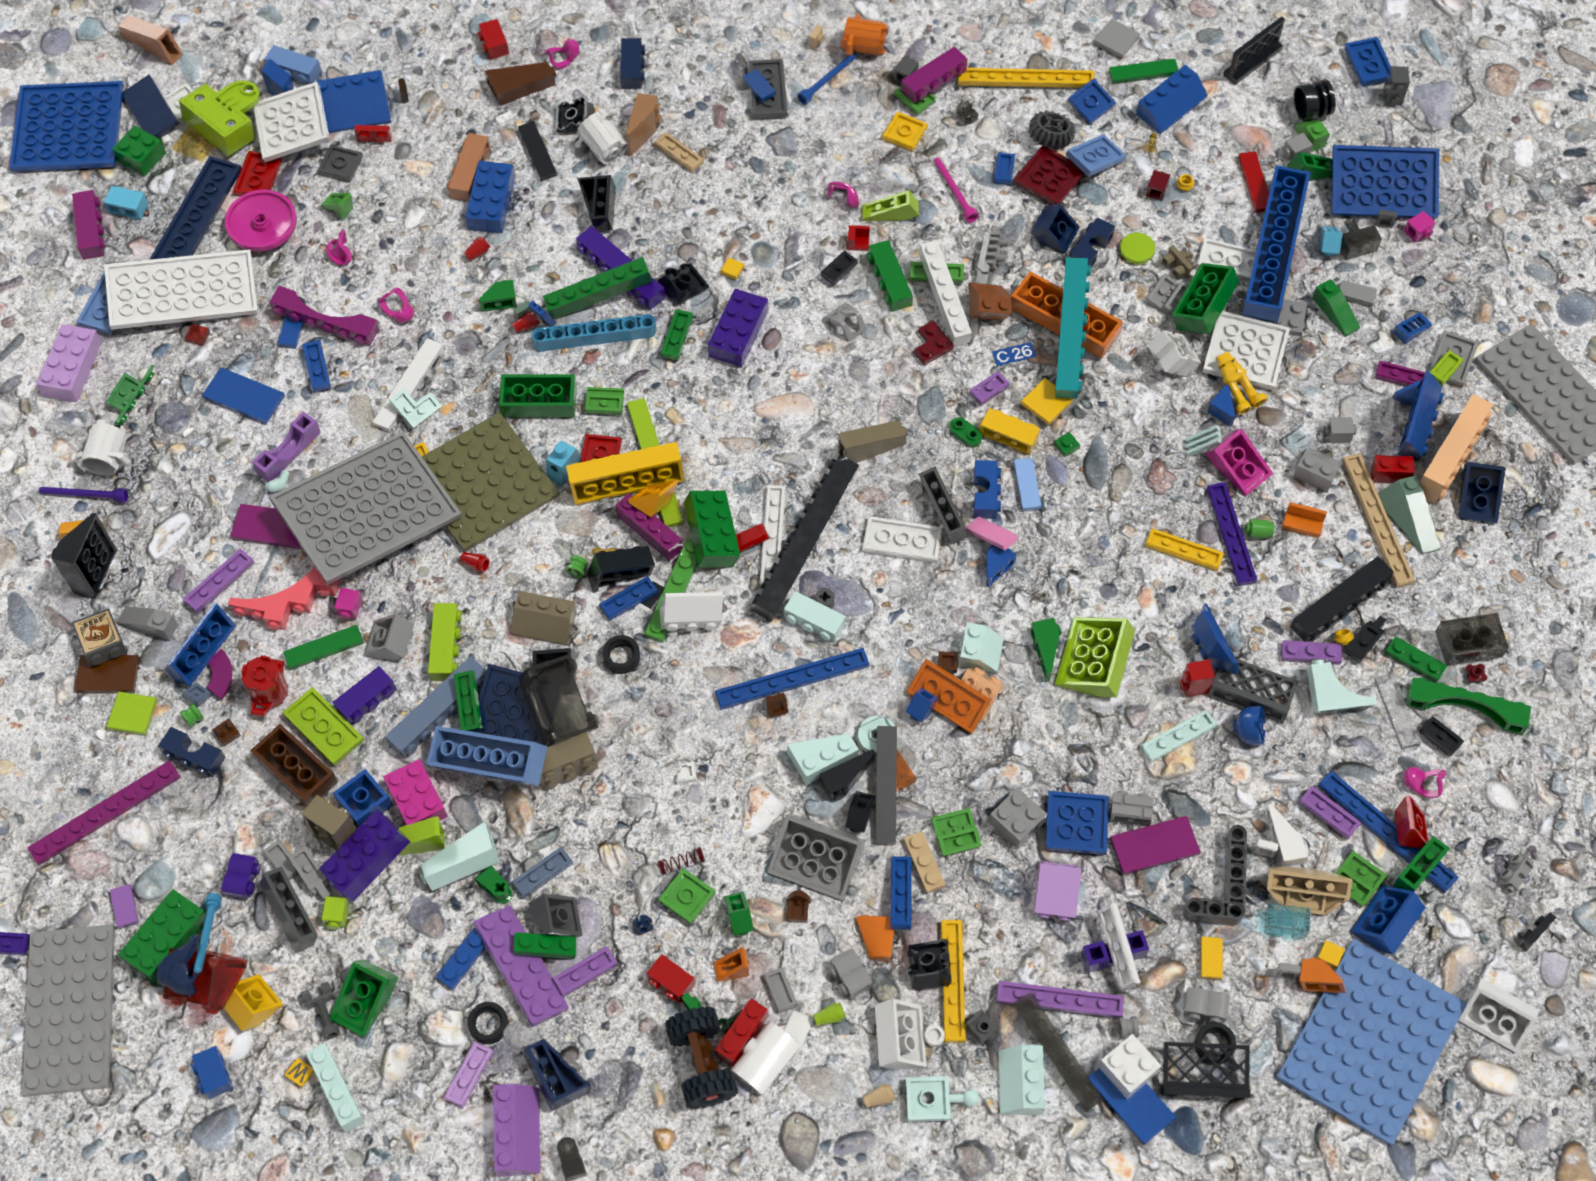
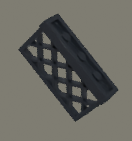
(1255, 52)
(1204, 1088)

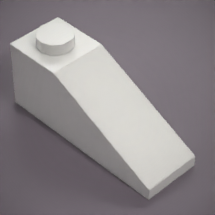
(1291, 845)

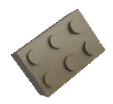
(567, 761)
(328, 822)

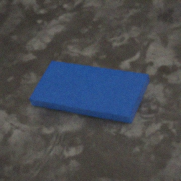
(243, 395)
(1142, 1112)

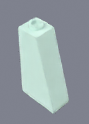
(461, 858)

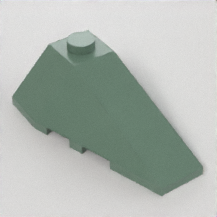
(1409, 509)

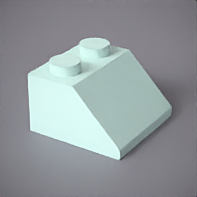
(981, 648)

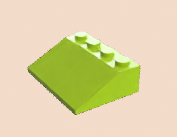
(1096, 655)

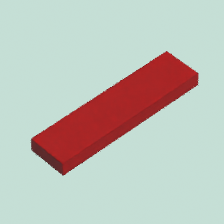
(1254, 180)

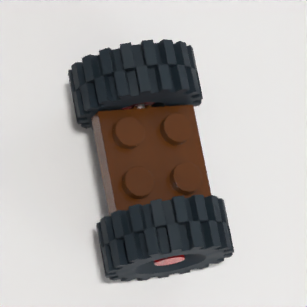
(712, 1083)

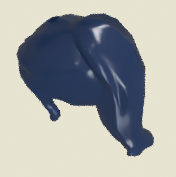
(174, 969)

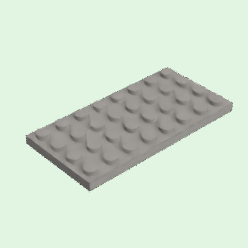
(1545, 390)
(69, 1010)

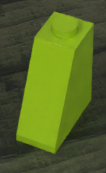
(424, 836)

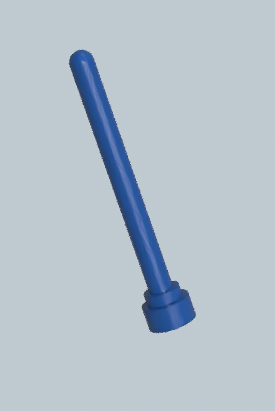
(806, 95)

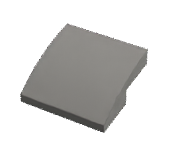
(1166, 294)

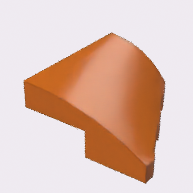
(877, 936)

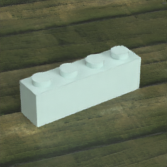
(335, 1087)

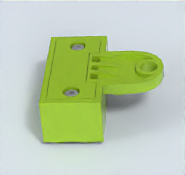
(221, 114)

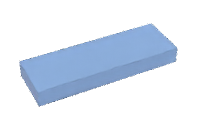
(1027, 484)

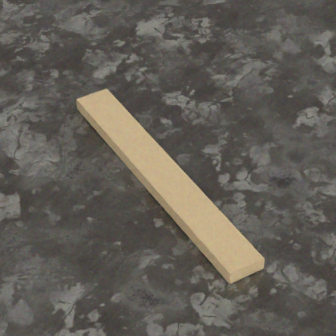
(1378, 520)

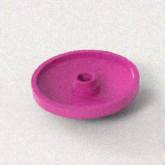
(260, 220)

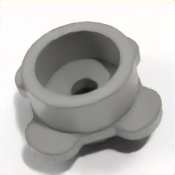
(605, 505)

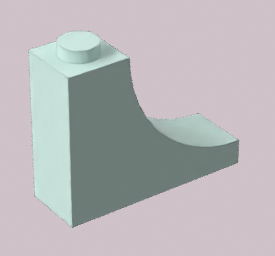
(1329, 693)

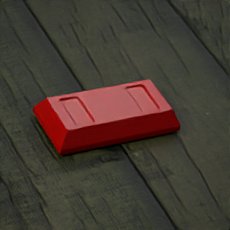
(752, 537)

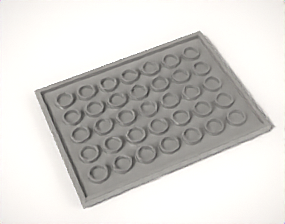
(365, 507)

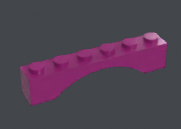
(356, 328)

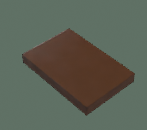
(109, 676)

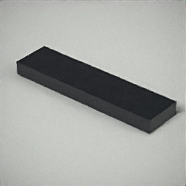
(537, 151)

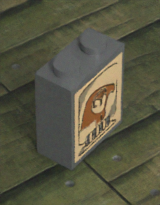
(99, 637)

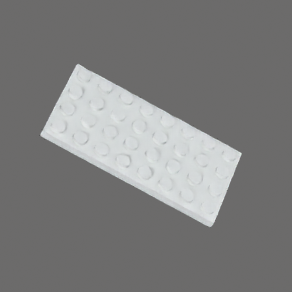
(180, 289)

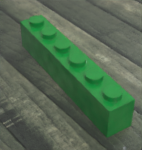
(598, 288)

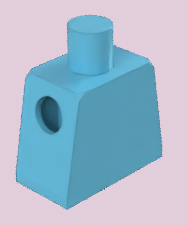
(558, 460)

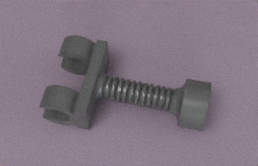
(330, 1030)

